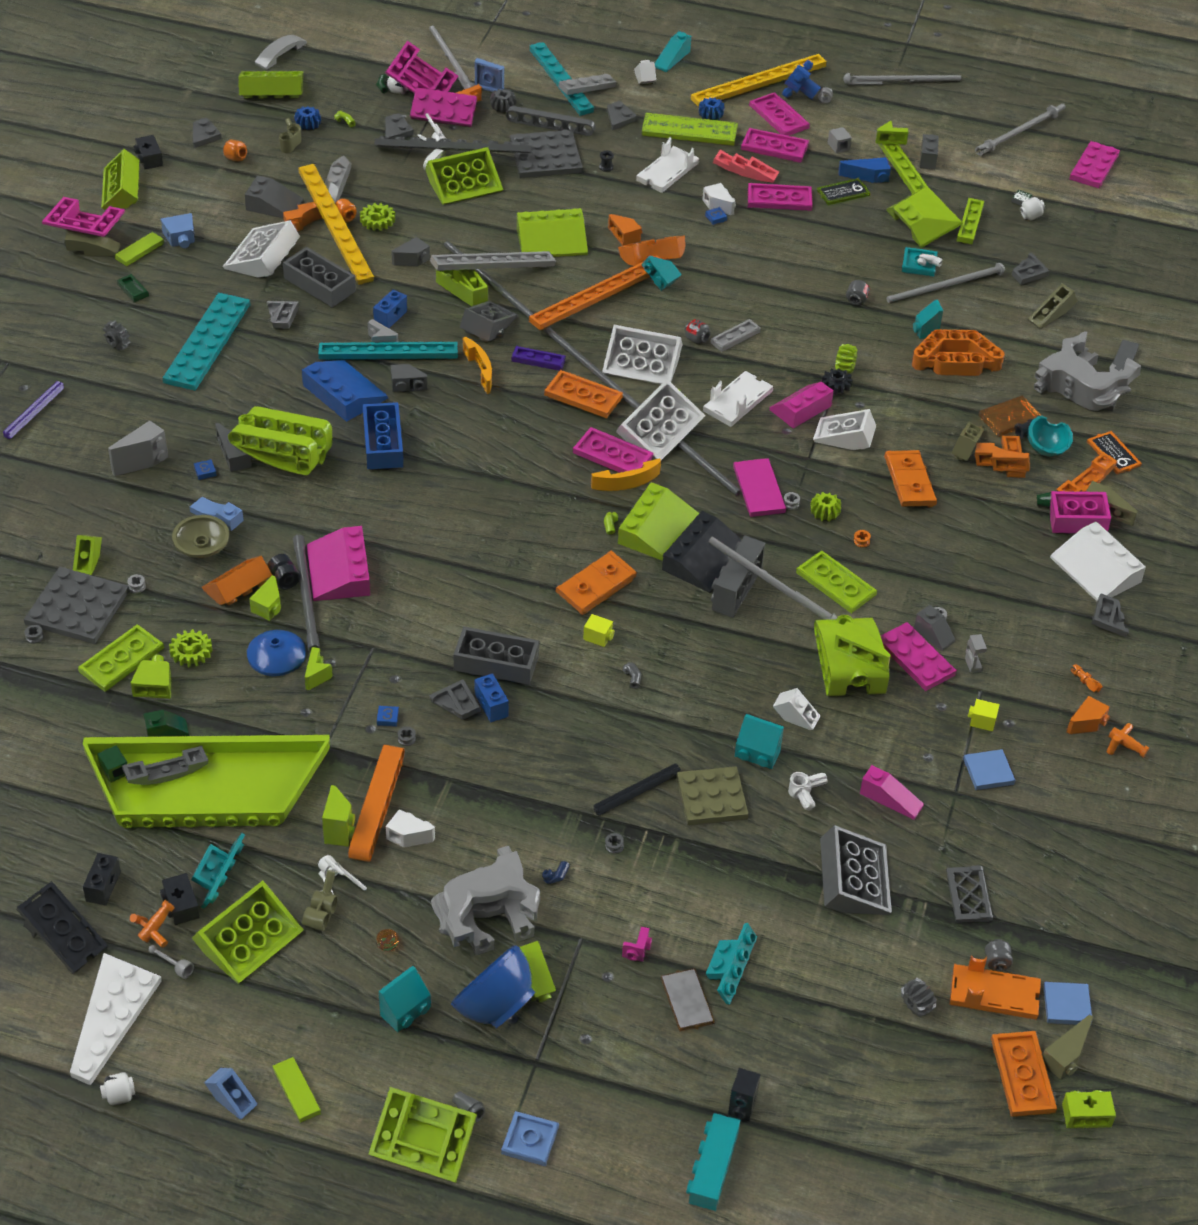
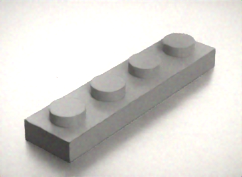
(587, 84)

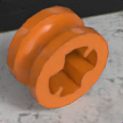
(862, 534)

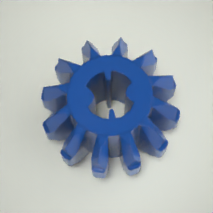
(711, 109)
(308, 118)

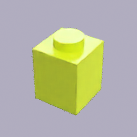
(598, 630)
(983, 714)

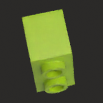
(1088, 1109)

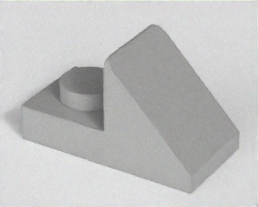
(381, 333)

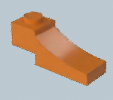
(303, 215)
(1002, 460)

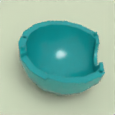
(1049, 438)

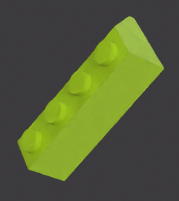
(121, 181)

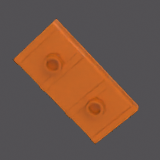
(910, 478)
(596, 582)

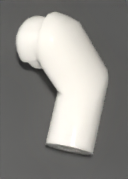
(923, 258)

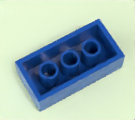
(383, 435)

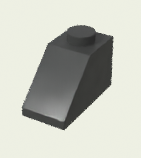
(411, 253)
(934, 627)

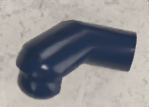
(552, 877)

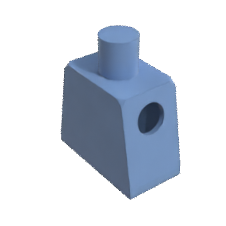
(179, 230)

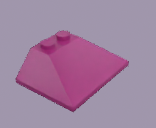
(415, 72)
(68, 216)

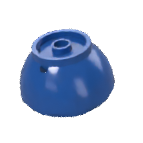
(497, 990)

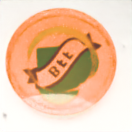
(387, 940)

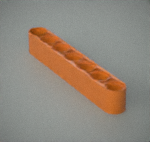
(376, 803)

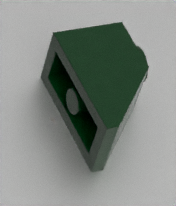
(165, 724)

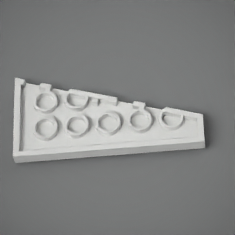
(114, 1006)

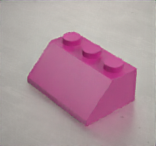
(804, 404)
(1075, 510)

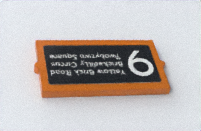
(1111, 445)

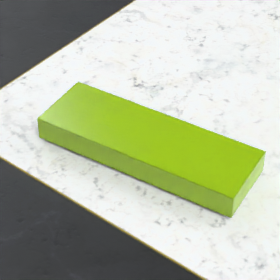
(139, 249)
(296, 1090)

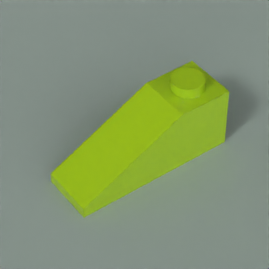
(861, 645)

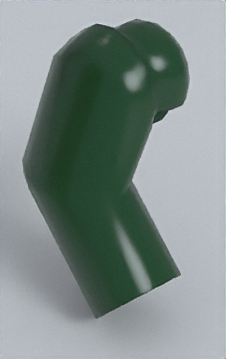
(382, 80)

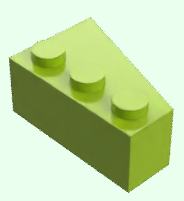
(464, 284)

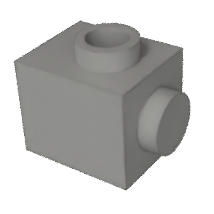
(839, 140)

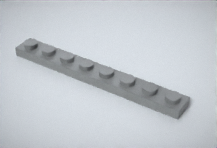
(492, 260)

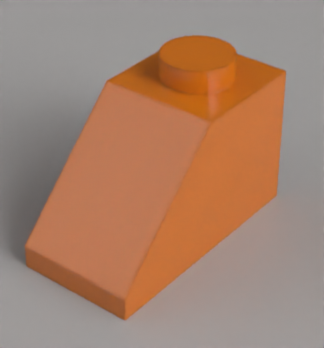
(624, 229)
(1089, 717)

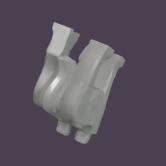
(1079, 380)
(487, 894)

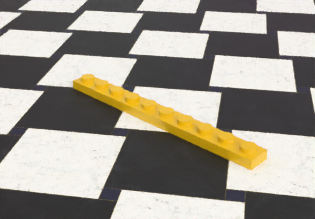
(756, 80)
(336, 224)

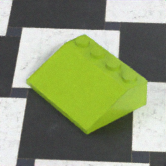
(270, 83)
(463, 176)
(553, 231)
(655, 521)
(248, 933)

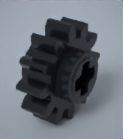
(837, 380)

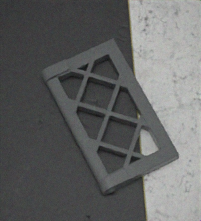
(973, 915)

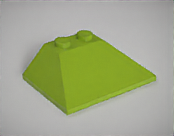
(925, 216)
(422, 1134)

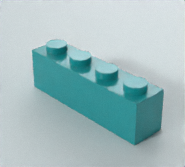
(714, 1161)

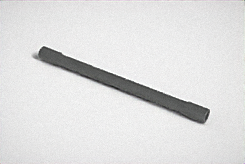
(312, 636)

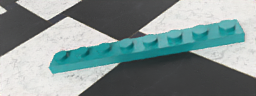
(557, 74)
(388, 350)

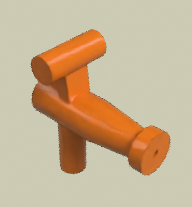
(1121, 737)
(151, 927)

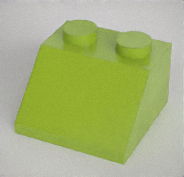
(338, 819)

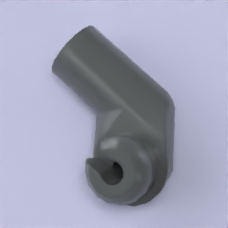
(635, 673)

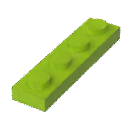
(970, 221)

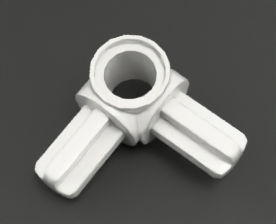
(801, 785)

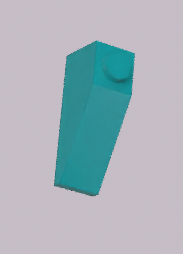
(674, 51)

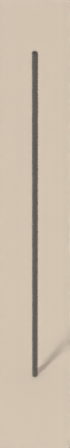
(728, 484)

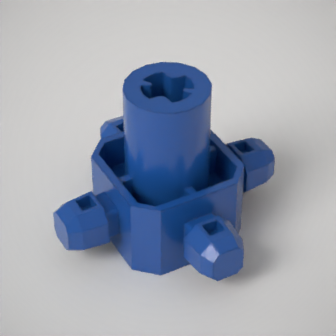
(800, 81)

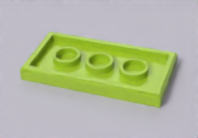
(836, 581)
(120, 657)

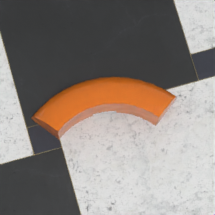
(665, 248)

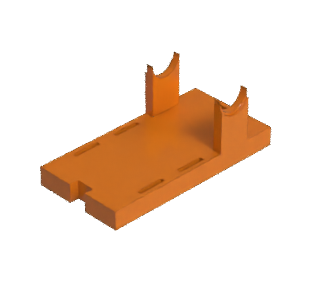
(994, 990)

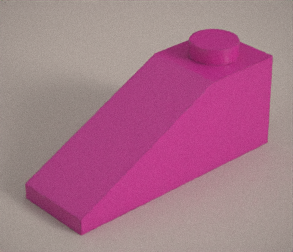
(890, 792)

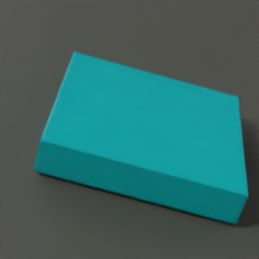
(911, 265)

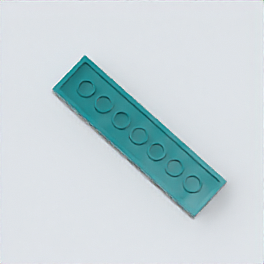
(206, 341)

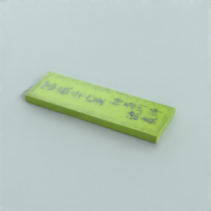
(689, 129)

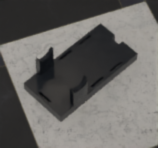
(57, 926)

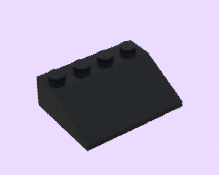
(693, 557)

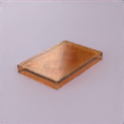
(1005, 415)

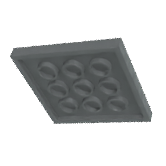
(552, 154)
(77, 605)

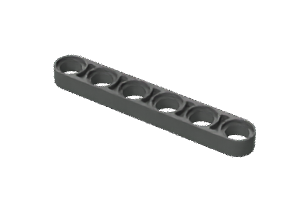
(550, 117)

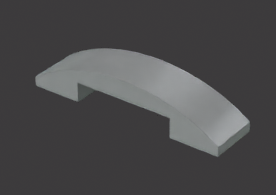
(277, 48)

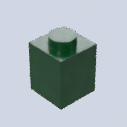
(111, 763)

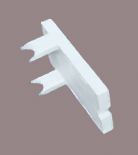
(668, 167)
(736, 398)

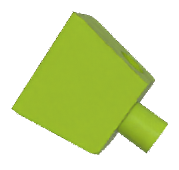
(152, 679)

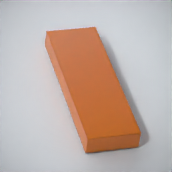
(1013, 443)

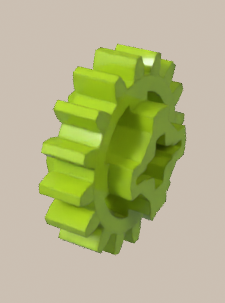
(377, 216)
(190, 648)

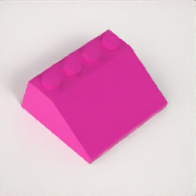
(339, 565)

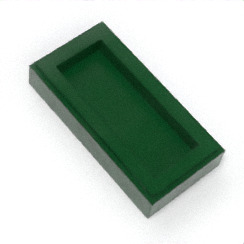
(132, 288)

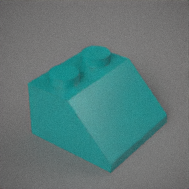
(759, 741)
(404, 999)

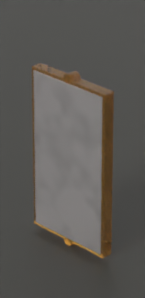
(687, 999)

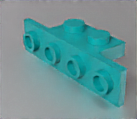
(213, 867)
(730, 961)

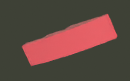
(748, 168)

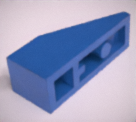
(869, 170)

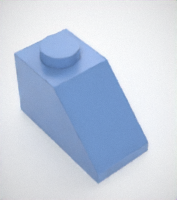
(231, 1092)

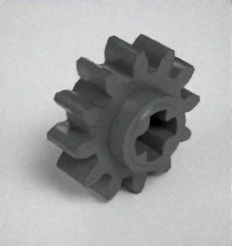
(116, 335)

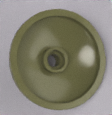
(200, 536)

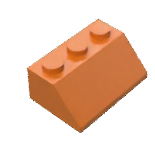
(238, 581)

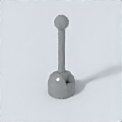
(182, 967)

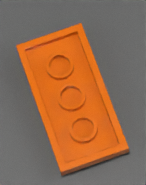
(583, 394)
(1023, 1073)

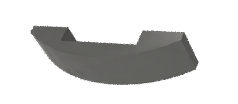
(166, 770)

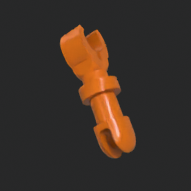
(1086, 678)

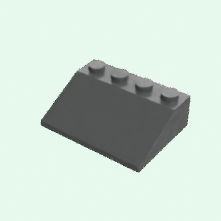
(854, 873)

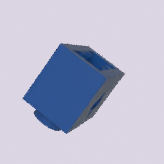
(390, 308)
(491, 697)

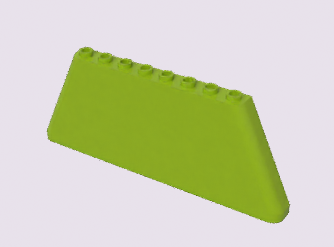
(242, 785)

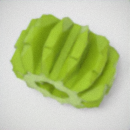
(846, 358)
(825, 506)

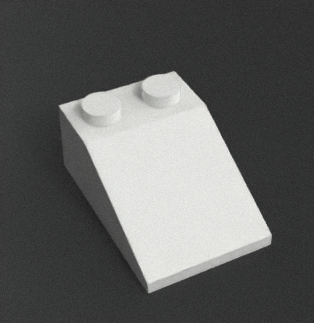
(846, 430)

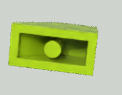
(86, 553)
(266, 600)

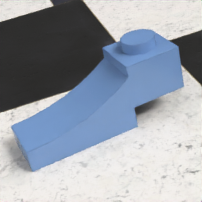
(228, 513)

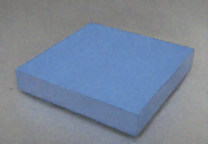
(489, 75)
(989, 769)
(1066, 1002)
(530, 1138)

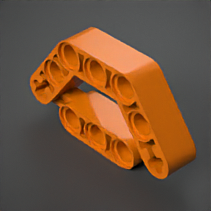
(957, 353)

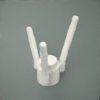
(438, 135)
(329, 863)

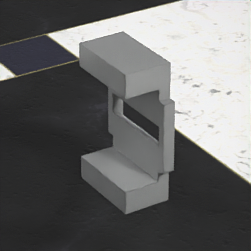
(974, 646)

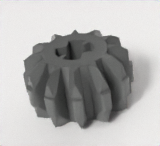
(502, 100)
(918, 997)

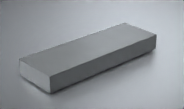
(735, 335)

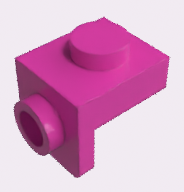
(637, 951)

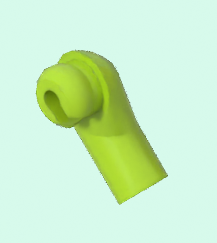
(342, 115)
(608, 522)

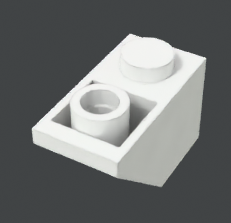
(645, 72)
(717, 196)
(796, 709)
(408, 830)

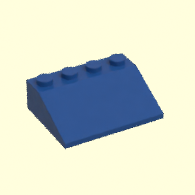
(341, 387)

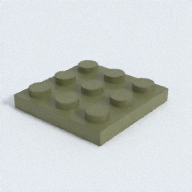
(712, 795)

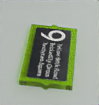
(843, 191)

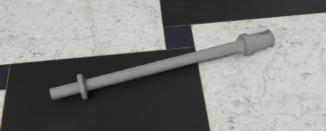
(989, 145)

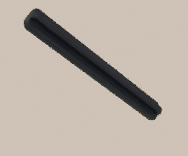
(636, 789)

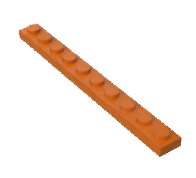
(589, 296)

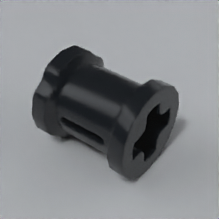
(606, 161)
(1022, 429)

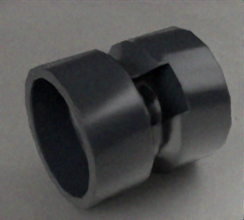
(284, 571)

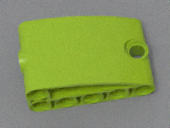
(283, 439)
(842, 669)

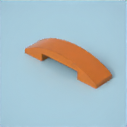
(1099, 469)

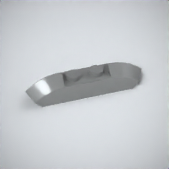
(337, 177)

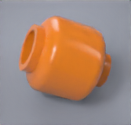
(235, 150)
(346, 209)

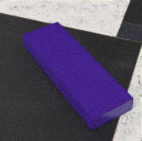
(538, 358)

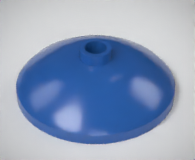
(276, 652)

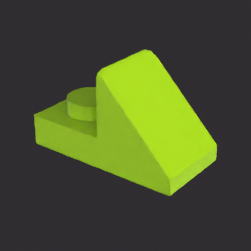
(888, 135)
(316, 670)

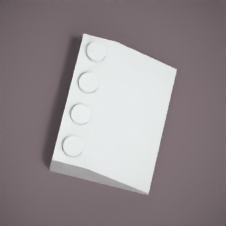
(263, 249)
(642, 355)
(661, 421)
(1099, 562)

